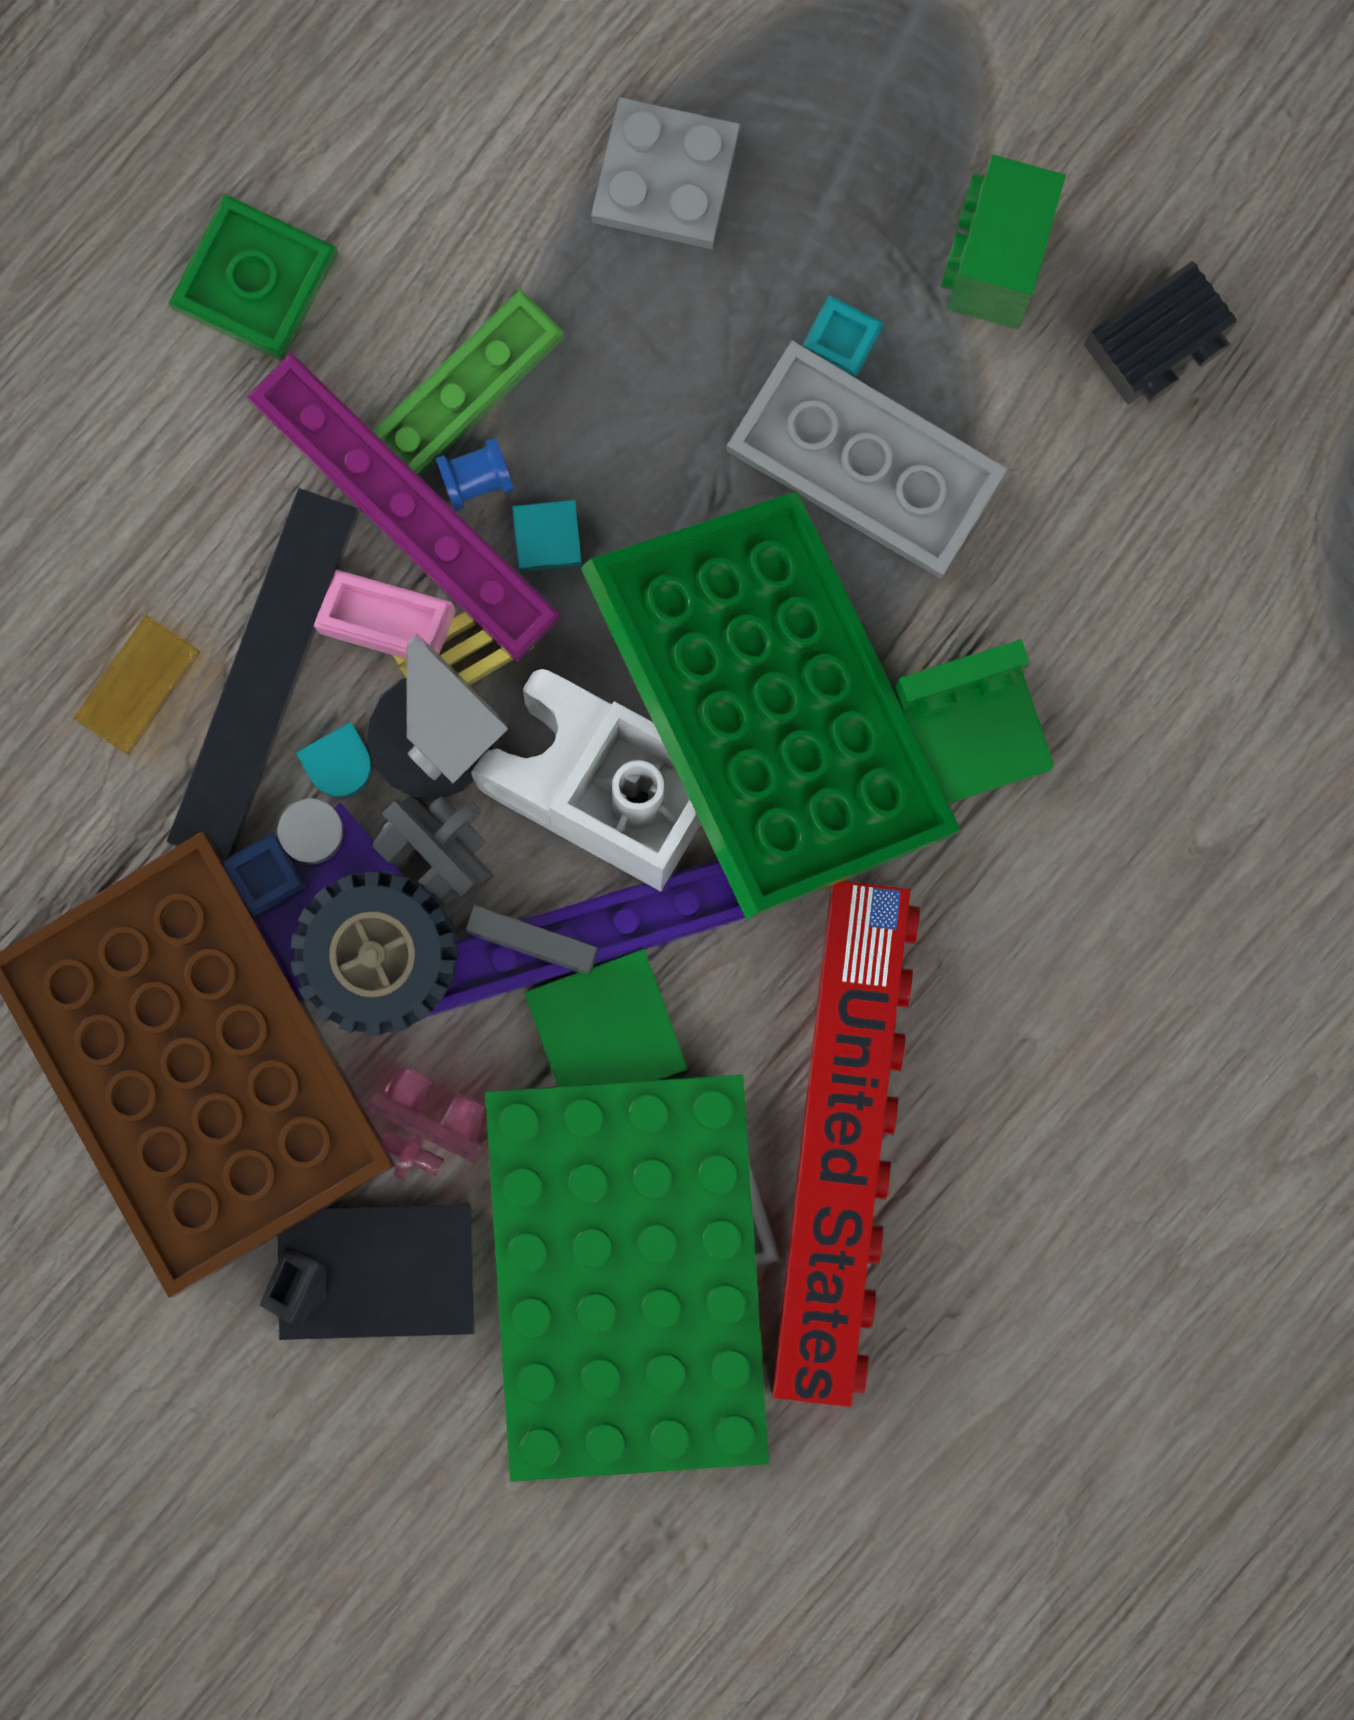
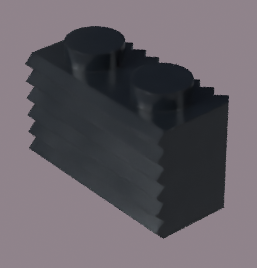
(1162, 334)

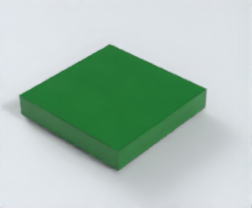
(253, 277)
(607, 1025)

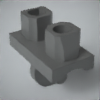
(441, 838)

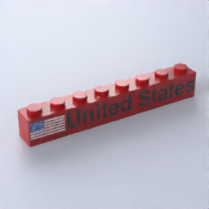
(842, 1144)

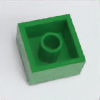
(1007, 236)

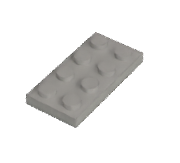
(866, 459)

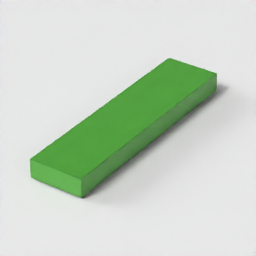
(469, 383)

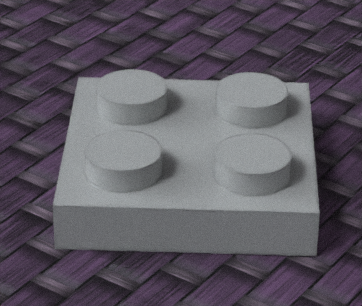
(665, 173)

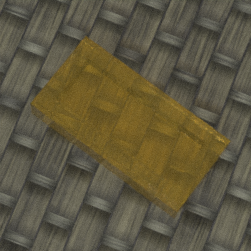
(137, 685)

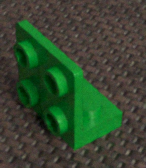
(976, 721)

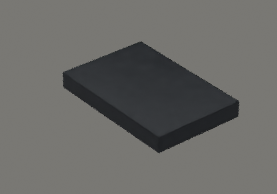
(388, 1271)

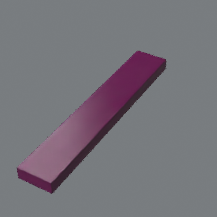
(403, 507)

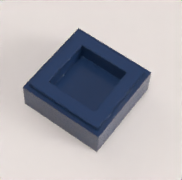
(264, 875)

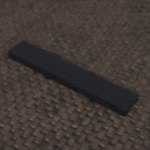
(264, 672)

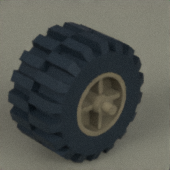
(374, 952)

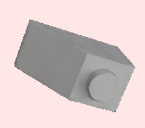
(445, 715)

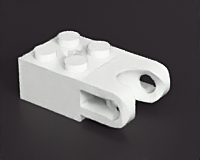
(585, 780)

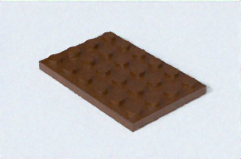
(189, 1065)

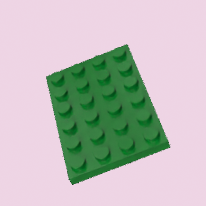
(770, 702)
(626, 1278)

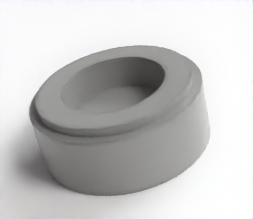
(310, 831)

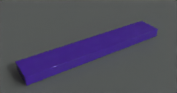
(614, 923)

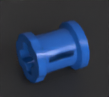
(474, 474)

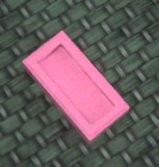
(381, 615)

